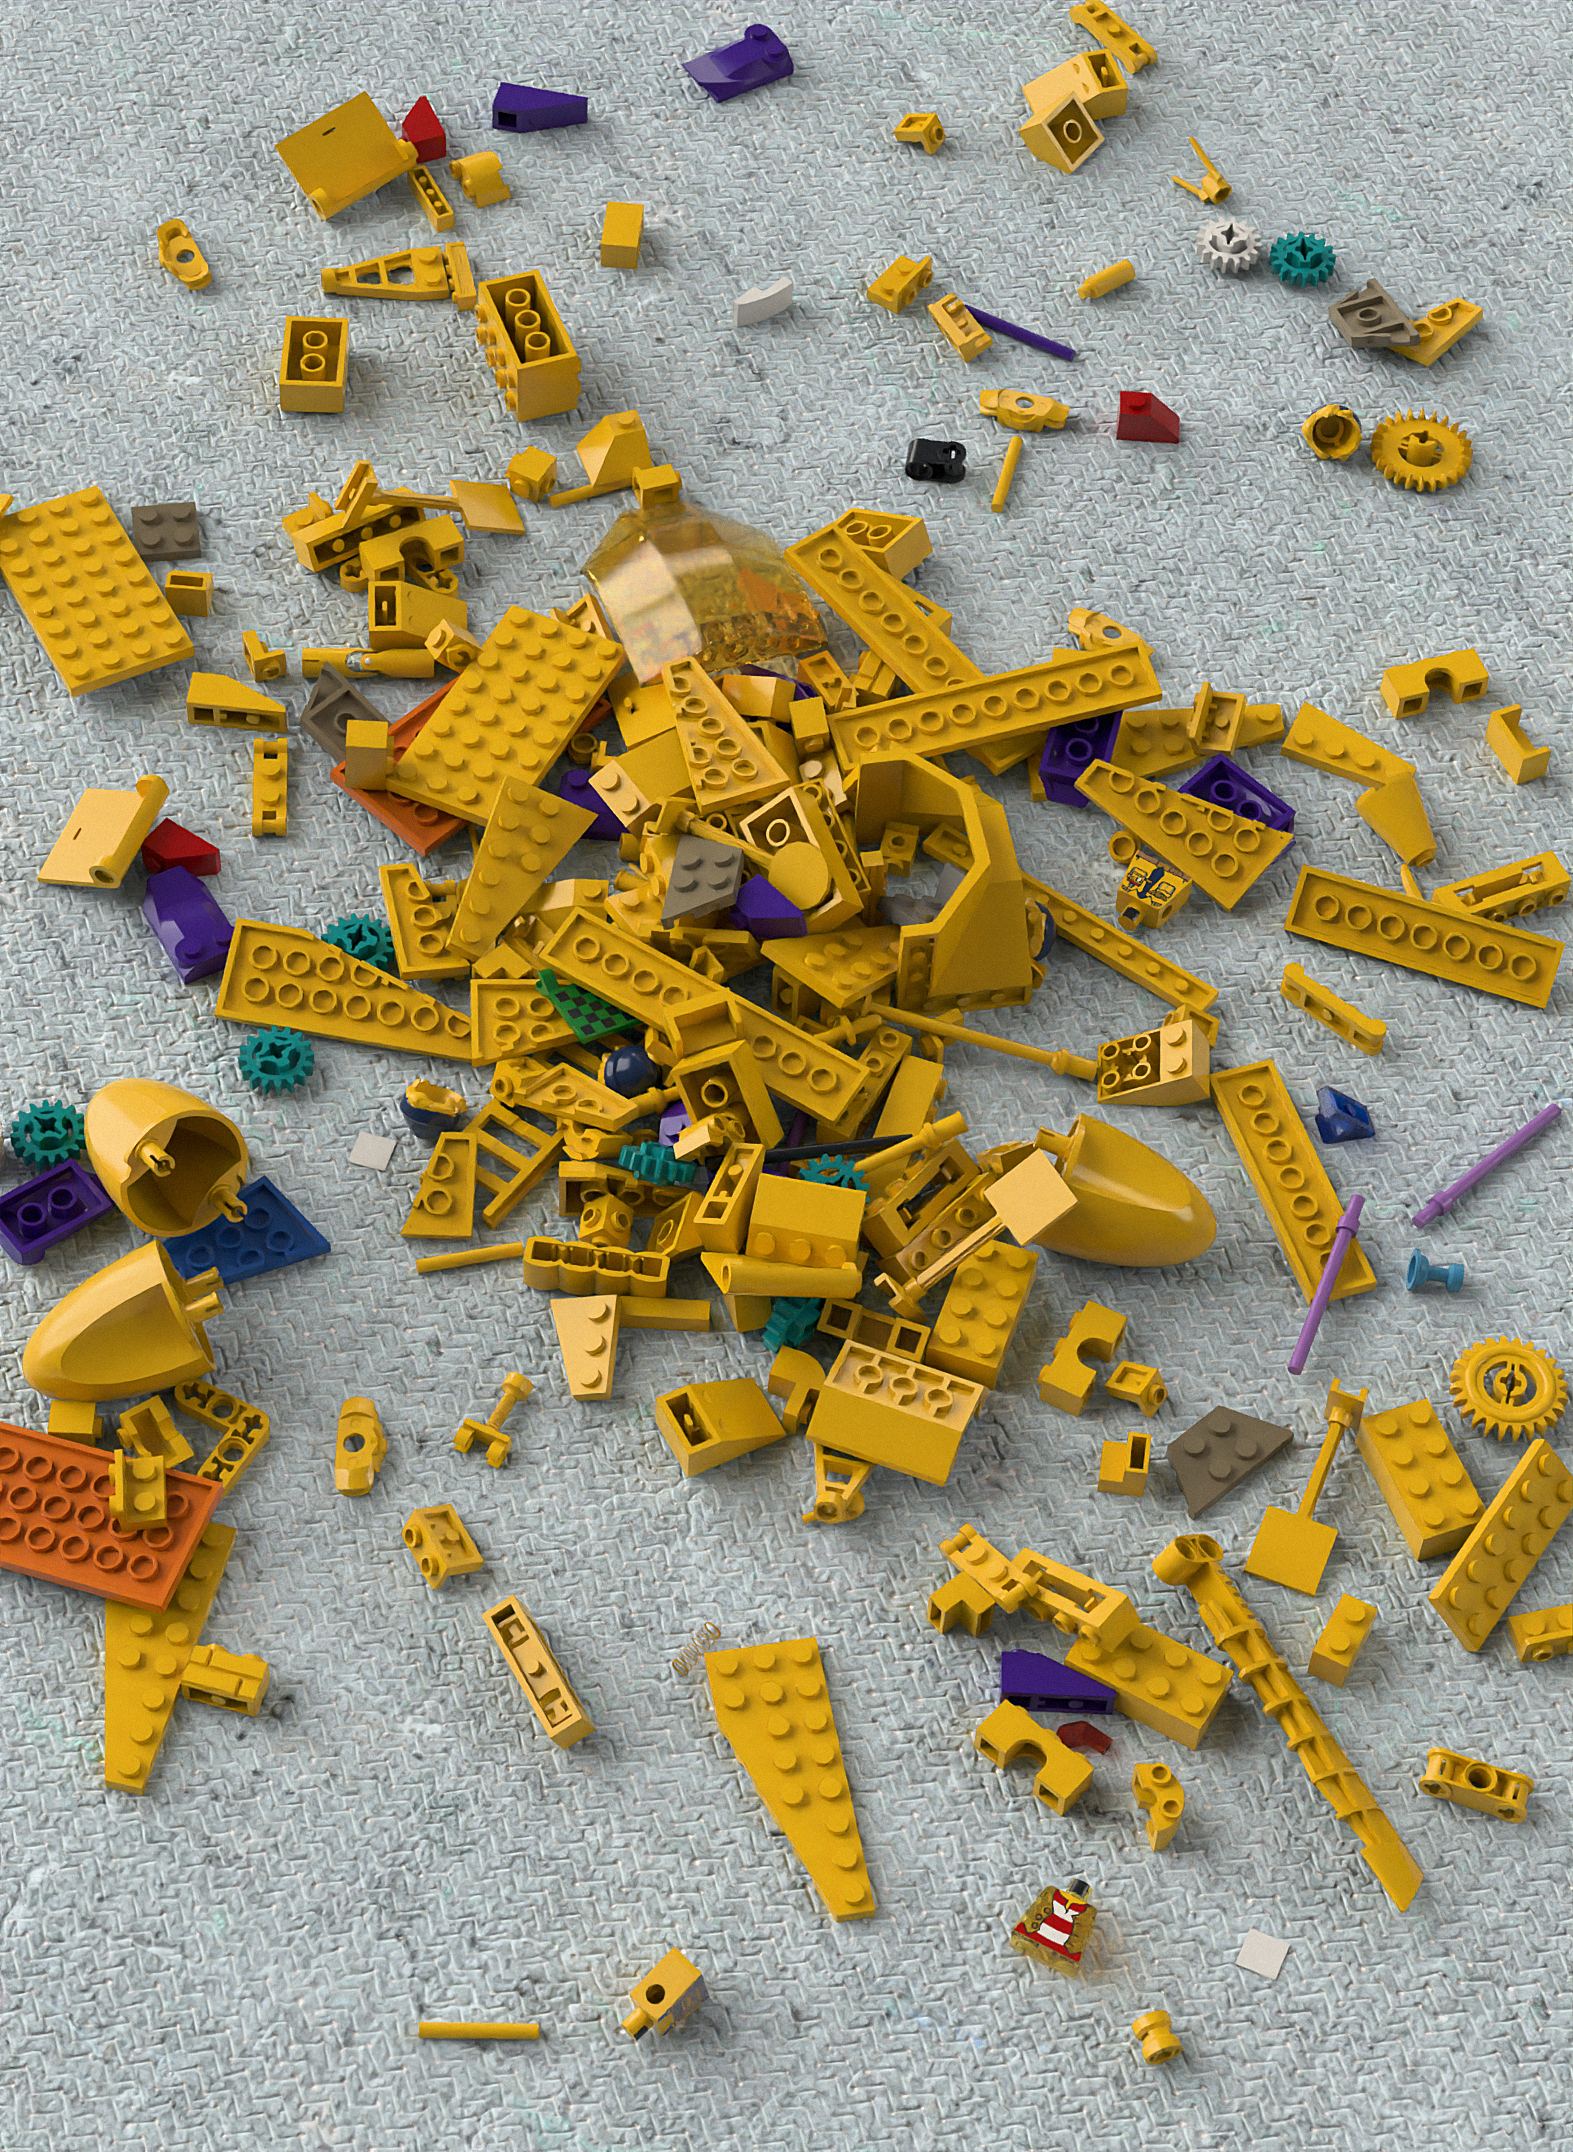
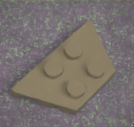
(1372, 319)
(330, 707)
(702, 879)
(1222, 1454)

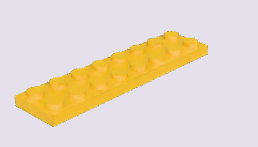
(1424, 936)
(1287, 1177)

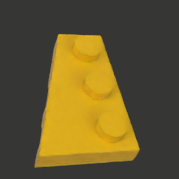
(576, 1097)

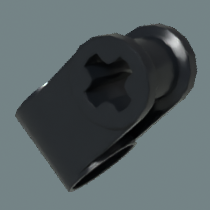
(932, 460)

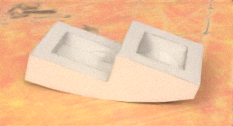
(760, 305)

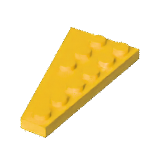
(719, 748)

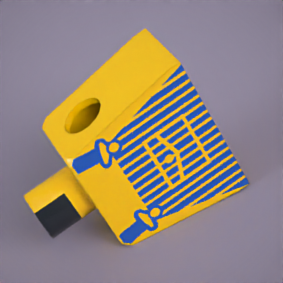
(665, 1996)

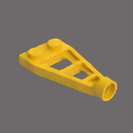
(427, 270)
(836, 1493)

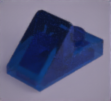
(1341, 1117)

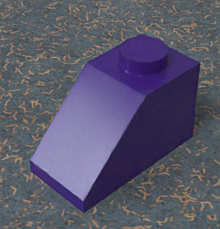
(766, 912)

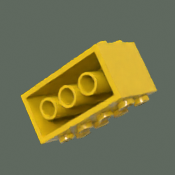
(527, 346)

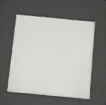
(372, 1151)
(1262, 1954)

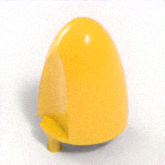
(164, 1156)
(1131, 1200)
(125, 1331)

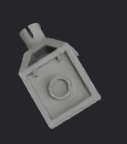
(913, 911)

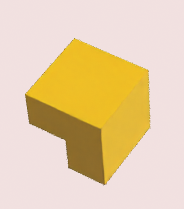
(189, 592)
(502, 964)
(1125, 1465)
(961, 1602)

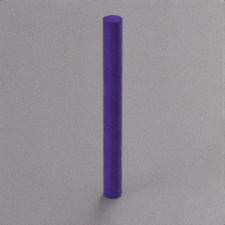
(1022, 334)

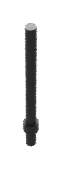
(817, 1150)

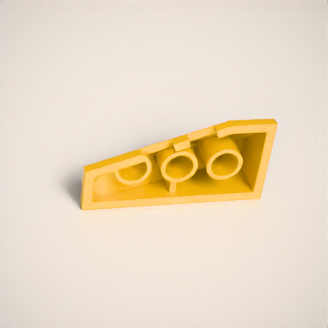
(557, 899)

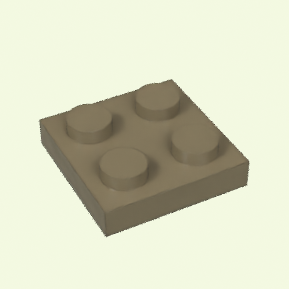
(166, 532)

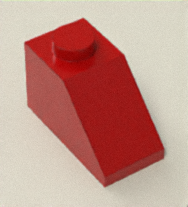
(424, 132)
(1146, 419)
(175, 846)

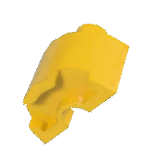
(480, 178)
(708, 1138)
(591, 1142)
(1004, 1157)
(152, 1433)
(1163, 1797)

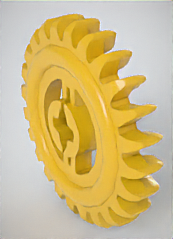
(1423, 435)
(1493, 1410)

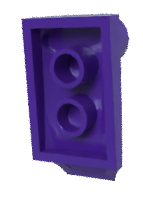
(742, 65)
(1071, 751)
(1233, 789)
(578, 790)
(187, 923)
(50, 1211)

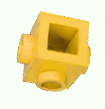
(606, 1222)

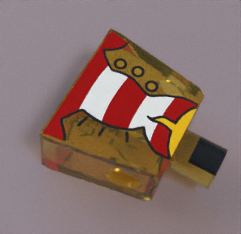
(1057, 1928)

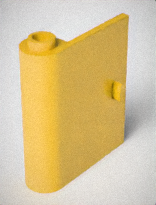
(346, 162)
(651, 714)
(104, 835)
(764, 1277)

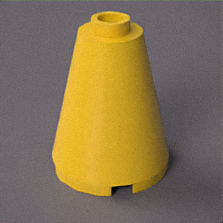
(1400, 819)

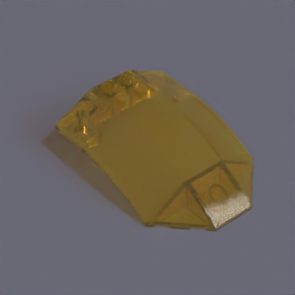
(699, 587)

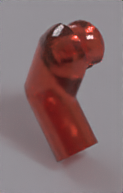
(1083, 1734)

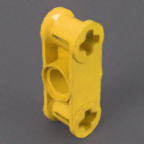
(1497, 1785)

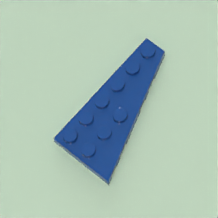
(263, 1241)

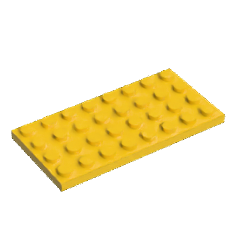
(88, 592)
(507, 714)

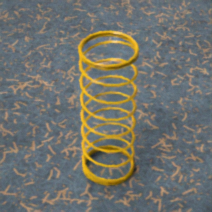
(675, 1660)

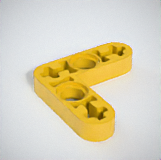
(426, 580)
(232, 1426)

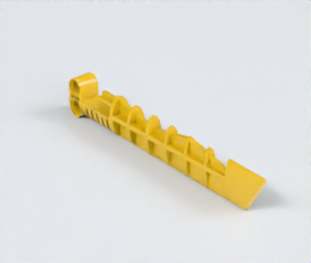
(1195, 1563)

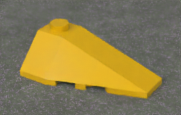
(587, 1181)

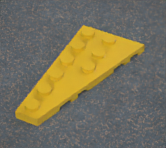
(1190, 834)
(518, 851)
(840, 963)
(514, 1020)

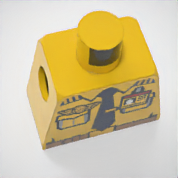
(1150, 893)

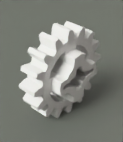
(1228, 244)

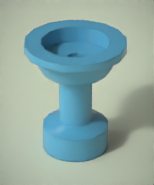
(1420, 1270)

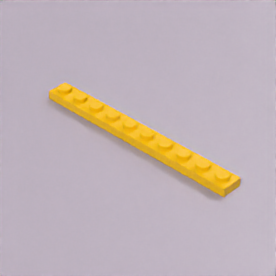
(1090, 931)

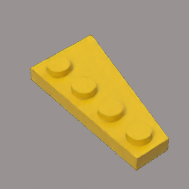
(1337, 749)
(417, 926)

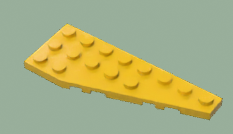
(1157, 744)
(317, 989)
(148, 1659)
(784, 1733)

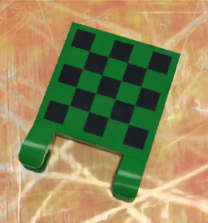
(582, 1010)

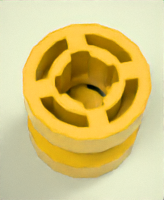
(1157, 2038)

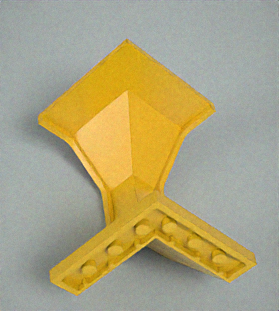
(979, 942)

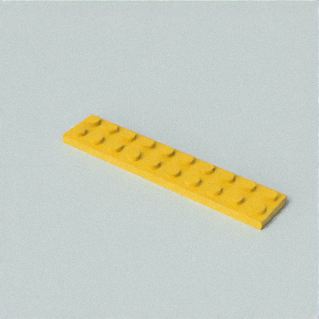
(895, 628)
(999, 705)
(645, 981)

